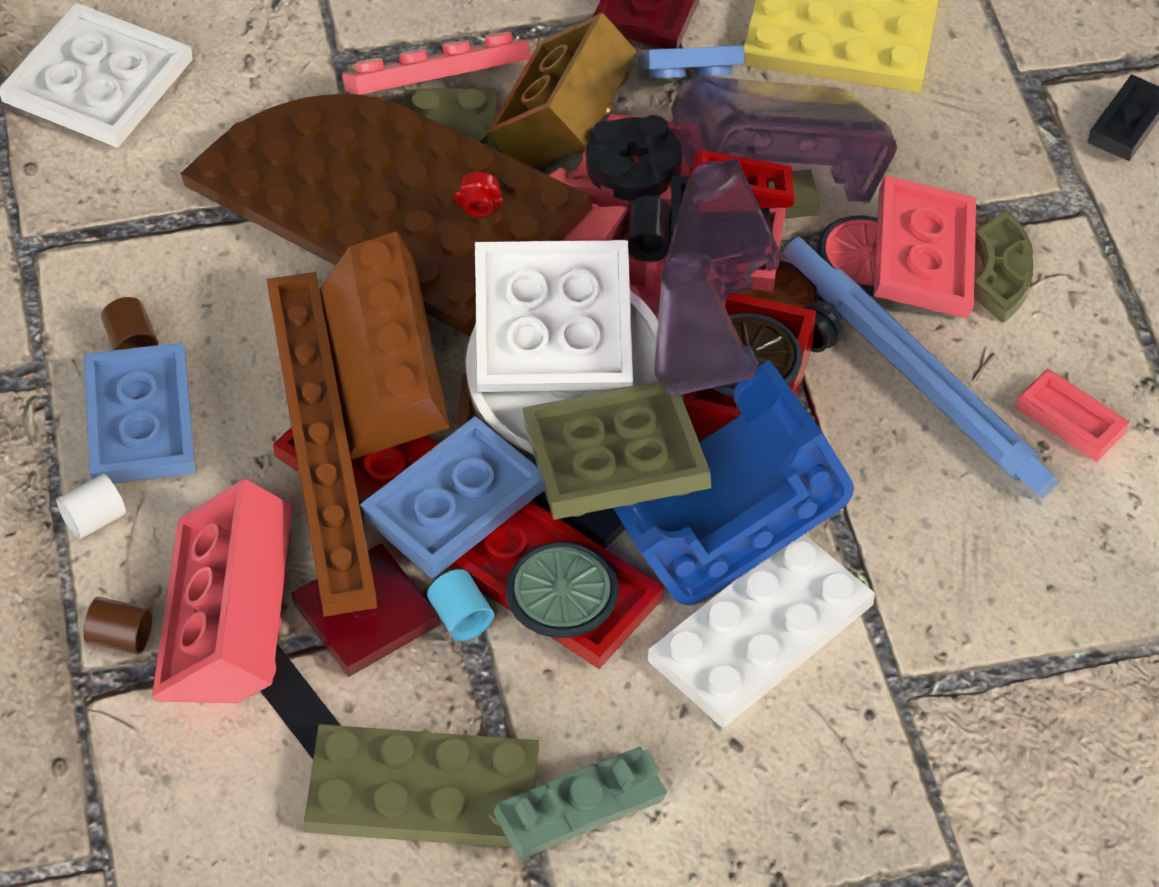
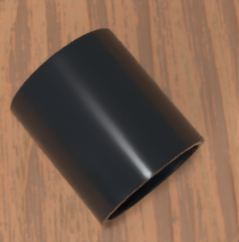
(648, 228)

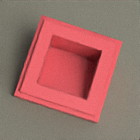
(601, 225)

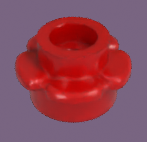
(479, 194)

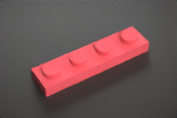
(417, 66)

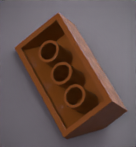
(382, 347)

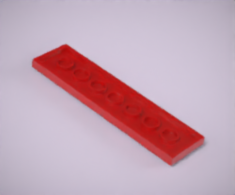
(498, 552)

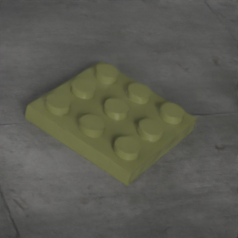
(615, 449)

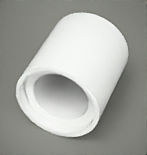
(91, 506)

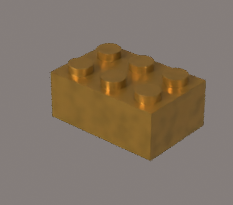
(563, 93)

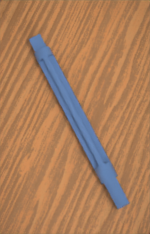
(923, 369)

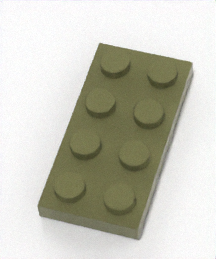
(415, 784)

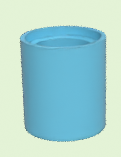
(460, 605)

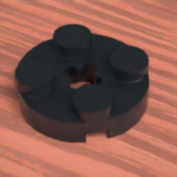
(633, 136)

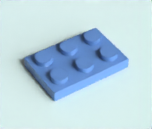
(706, 60)
(139, 413)
(453, 497)

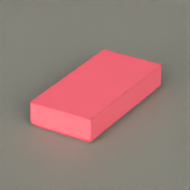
(1072, 415)

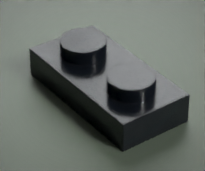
(1127, 119)

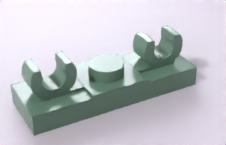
(580, 802)

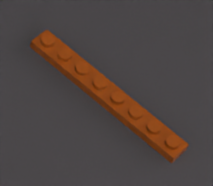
(321, 446)

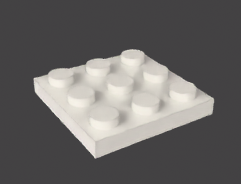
(96, 74)
(553, 316)

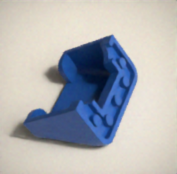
(767, 488)

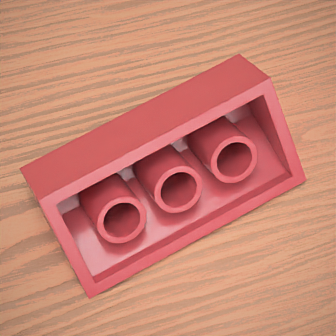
(224, 598)

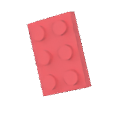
(925, 247)

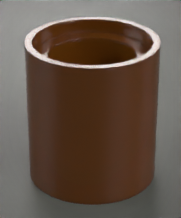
(128, 324)
(117, 625)

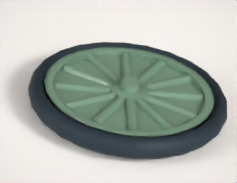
(562, 589)

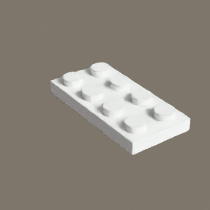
(760, 629)

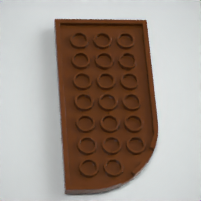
(366, 167)

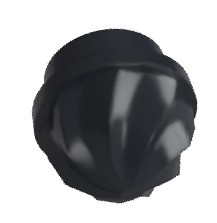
(827, 326)

